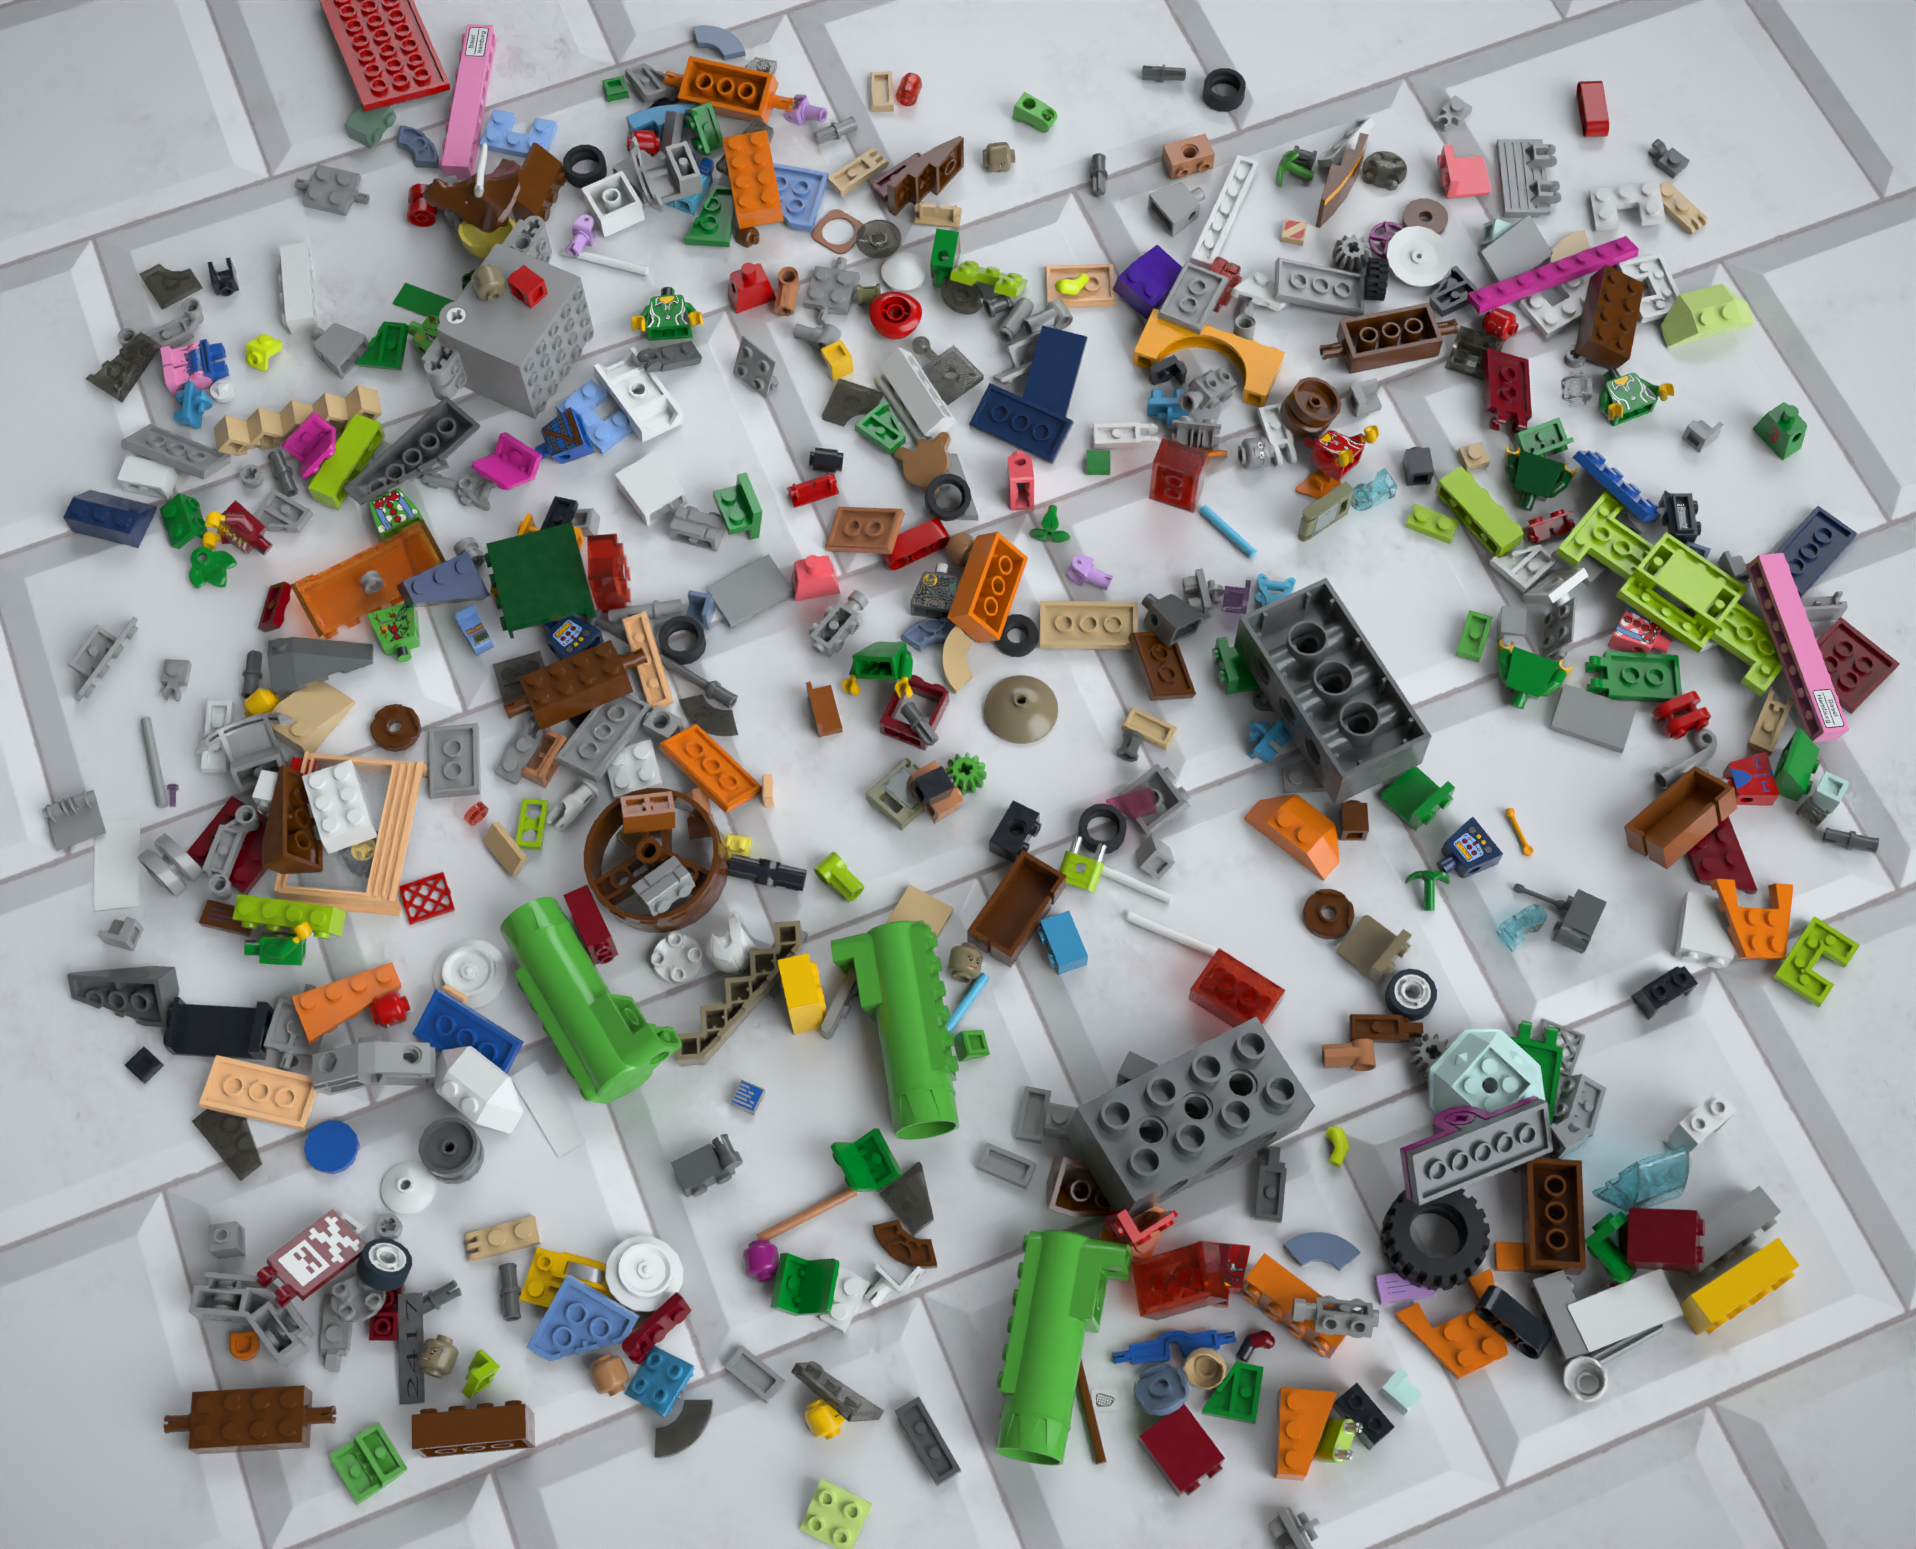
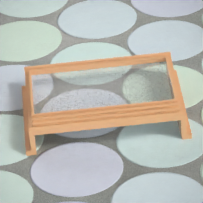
(368, 873)

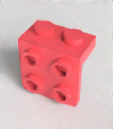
(1462, 175)

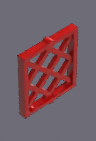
(429, 914)

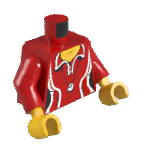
(1338, 453)

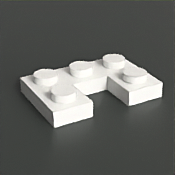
(1610, 199)
(1660, 282)
(1554, 319)

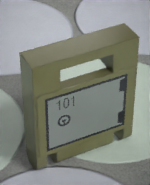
(1325, 511)
(895, 788)

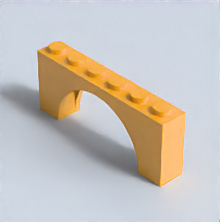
(1255, 361)

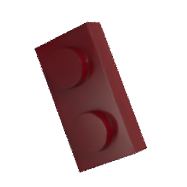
(274, 607)

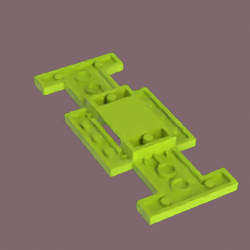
(1683, 576)

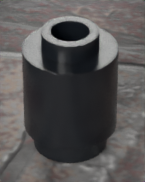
(826, 460)

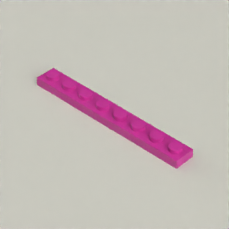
(1552, 274)

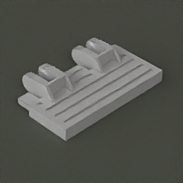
(1524, 177)

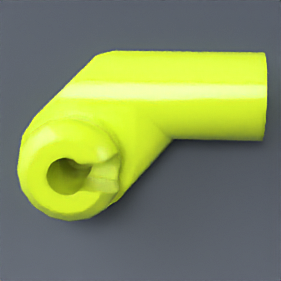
(1071, 287)

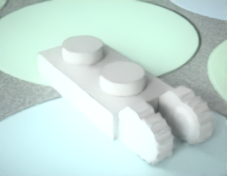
(1277, 432)
(1124, 435)

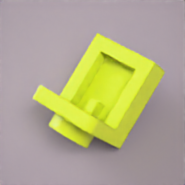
(260, 350)

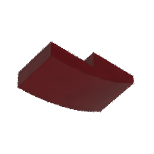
(385, 1322)

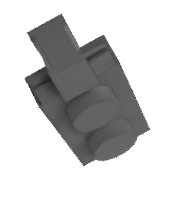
(1270, 1188)

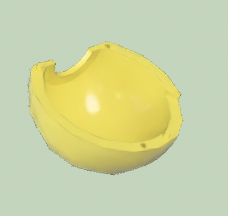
(479, 242)

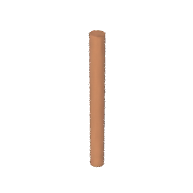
(807, 1214)

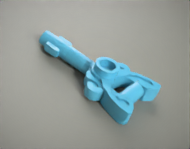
(1263, 584)

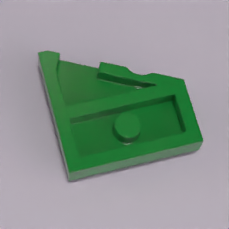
(387, 347)
(882, 428)
(1237, 1394)

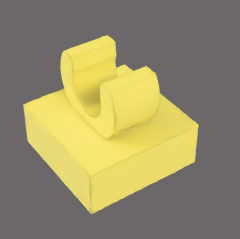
(738, 845)

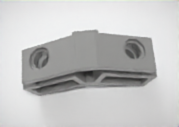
(373, 1063)
(246, 1307)

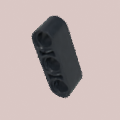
(1513, 1322)

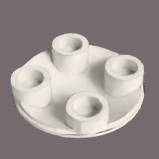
(904, 272)
(677, 958)

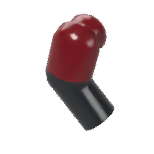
(1252, 1341)

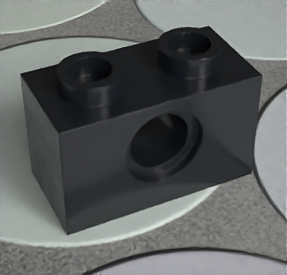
(1016, 818)
(1361, 1409)

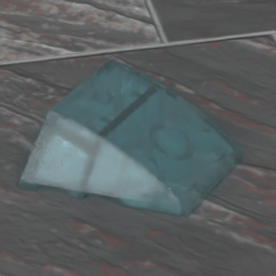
(1648, 1181)

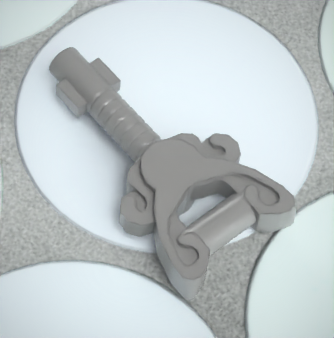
(466, 488)

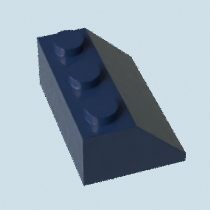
(109, 517)

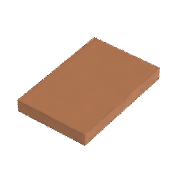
(865, 530)

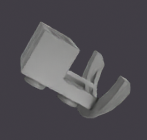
(668, 178)
(249, 746)

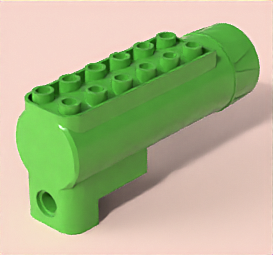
(905, 996)
(594, 1031)
(1054, 1307)

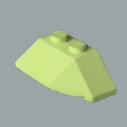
(1705, 314)

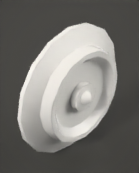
(1418, 256)
(474, 970)
(643, 1273)

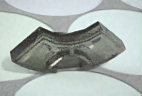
(708, 718)
(684, 1430)

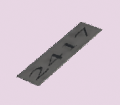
(410, 1346)

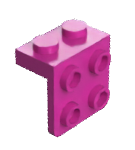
(311, 443)
(510, 464)

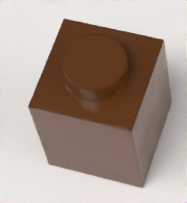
(1353, 821)

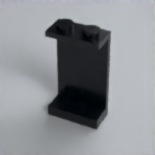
(218, 1030)

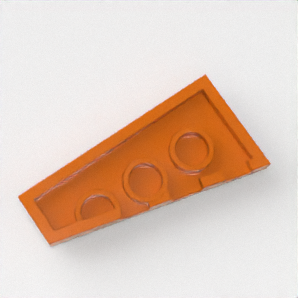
(334, 1003)

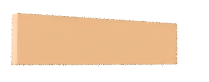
(651, 673)

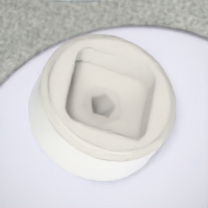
(222, 391)

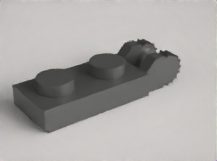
(670, 357)

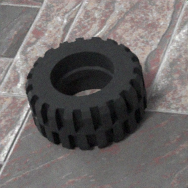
(1425, 1269)

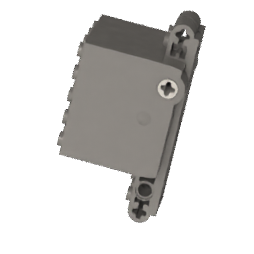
(503, 344)

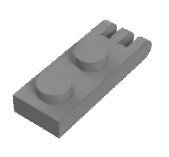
(840, 1007)

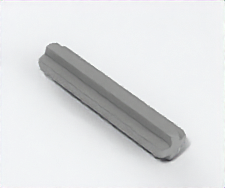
(1622, 1346)

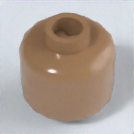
(959, 548)
(608, 1374)

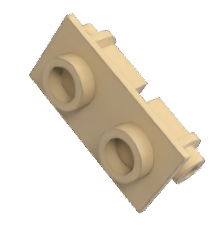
(937, 215)

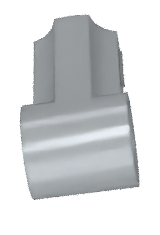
(1054, 316)

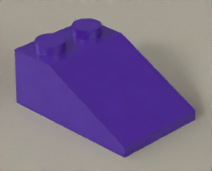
(1148, 280)

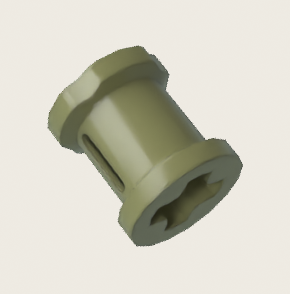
(867, 293)

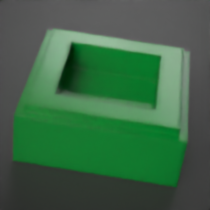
(615, 88)
(1098, 462)

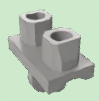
(1198, 584)
(1288, 1523)

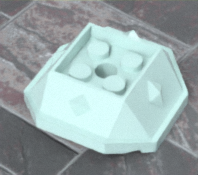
(1477, 1055)

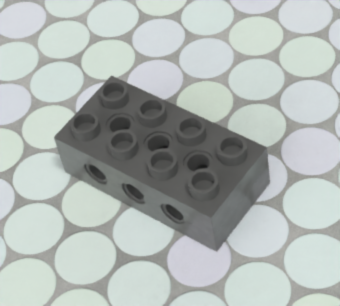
(1331, 691)
(1187, 1149)

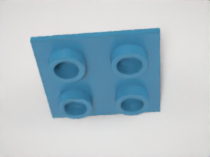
(660, 1381)

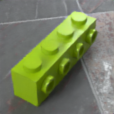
(351, 456)
(1479, 512)
(286, 914)

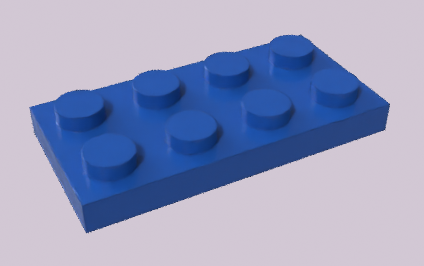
(1612, 480)
(453, 1024)

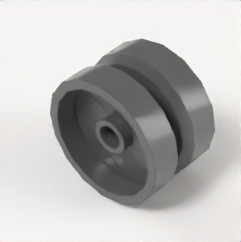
(450, 1135)

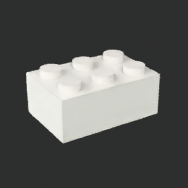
(339, 806)

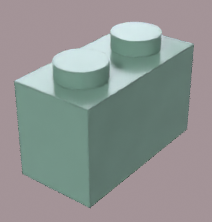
(370, 125)

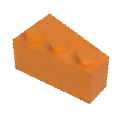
(1299, 1429)

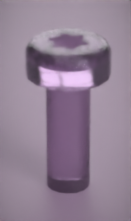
(172, 788)

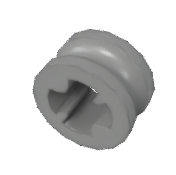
(1572, 362)
(251, 483)
(371, 582)
(389, 1218)

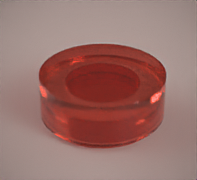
(476, 813)

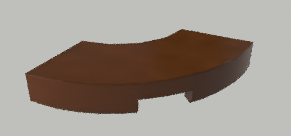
(903, 1247)

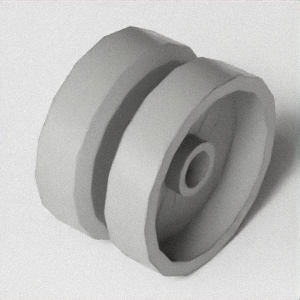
(166, 869)

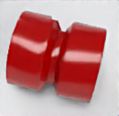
(418, 210)

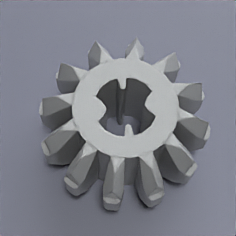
(1351, 253)
(1421, 1051)

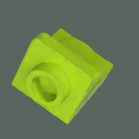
(480, 1375)

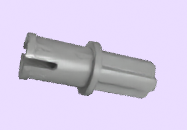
(836, 130)

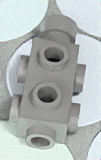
(1208, 390)
(829, 627)
(1339, 1318)

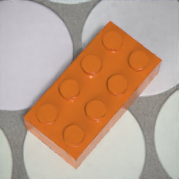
(753, 179)
(987, 587)
(1274, 1291)

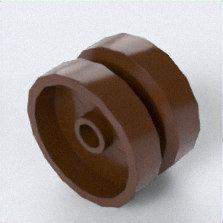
(1310, 407)

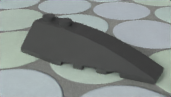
(416, 450)

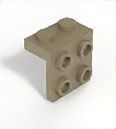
(1373, 948)

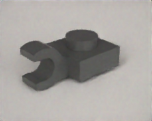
(1668, 161)

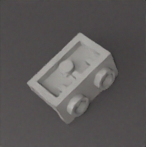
(1579, 1099)

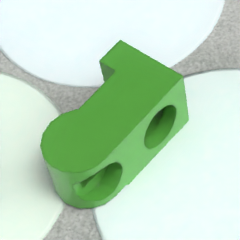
(1034, 112)

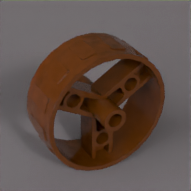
(651, 855)

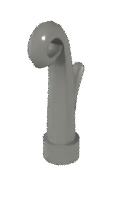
(1669, 775)

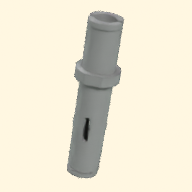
(653, 610)

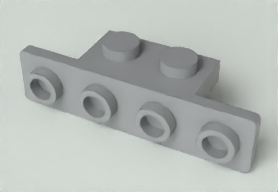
(1021, 356)
(95, 654)

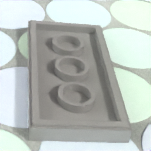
(1319, 287)
(176, 451)
(602, 736)

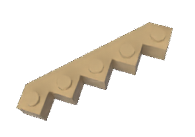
(270, 428)

